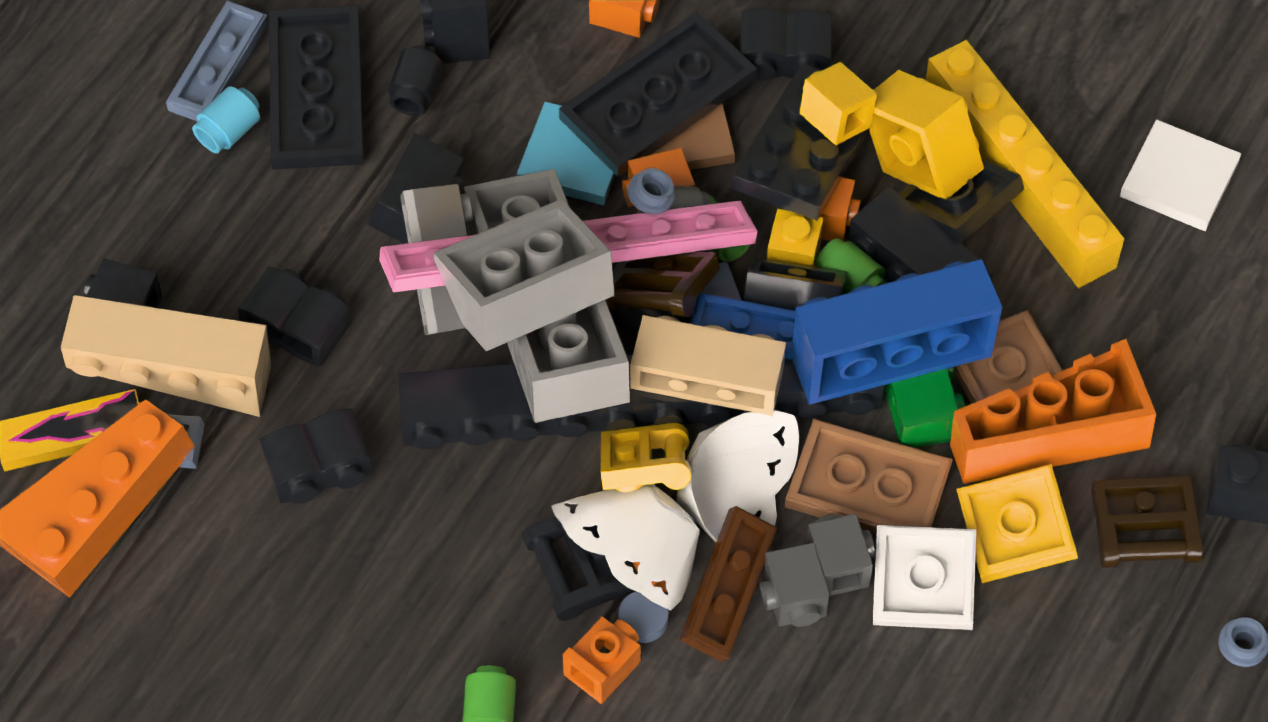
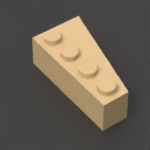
(170, 352)

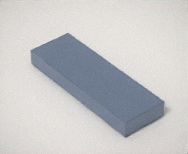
(217, 59)

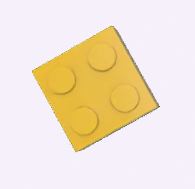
(924, 135)

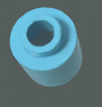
(226, 119)

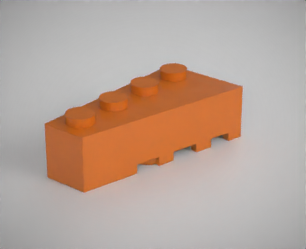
(1057, 419)
(93, 496)

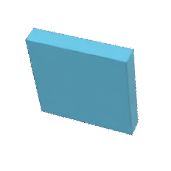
(576, 166)

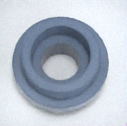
(651, 191)
(1245, 629)

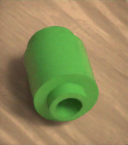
(848, 257)
(489, 695)

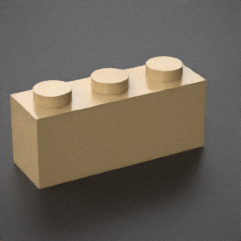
(707, 364)

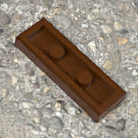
(728, 584)

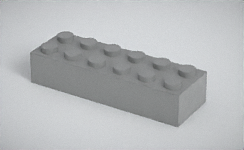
(570, 362)

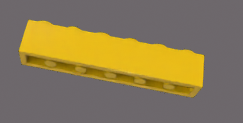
(1052, 196)

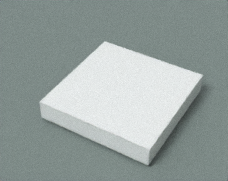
(1180, 175)
(924, 577)

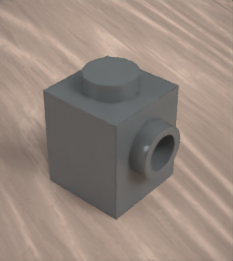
(842, 552)
(795, 586)

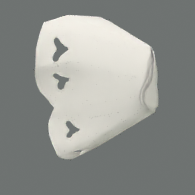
(733, 471)
(637, 528)

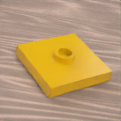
(1017, 523)

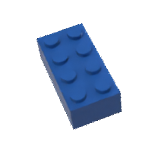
(895, 330)

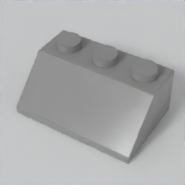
(429, 216)
(525, 274)

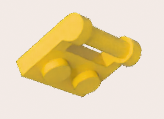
(629, 461)

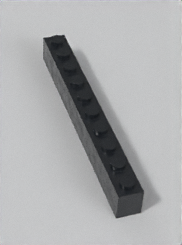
(491, 404)

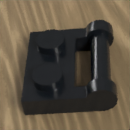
(594, 569)

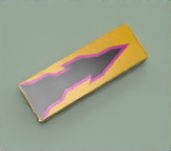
(60, 430)

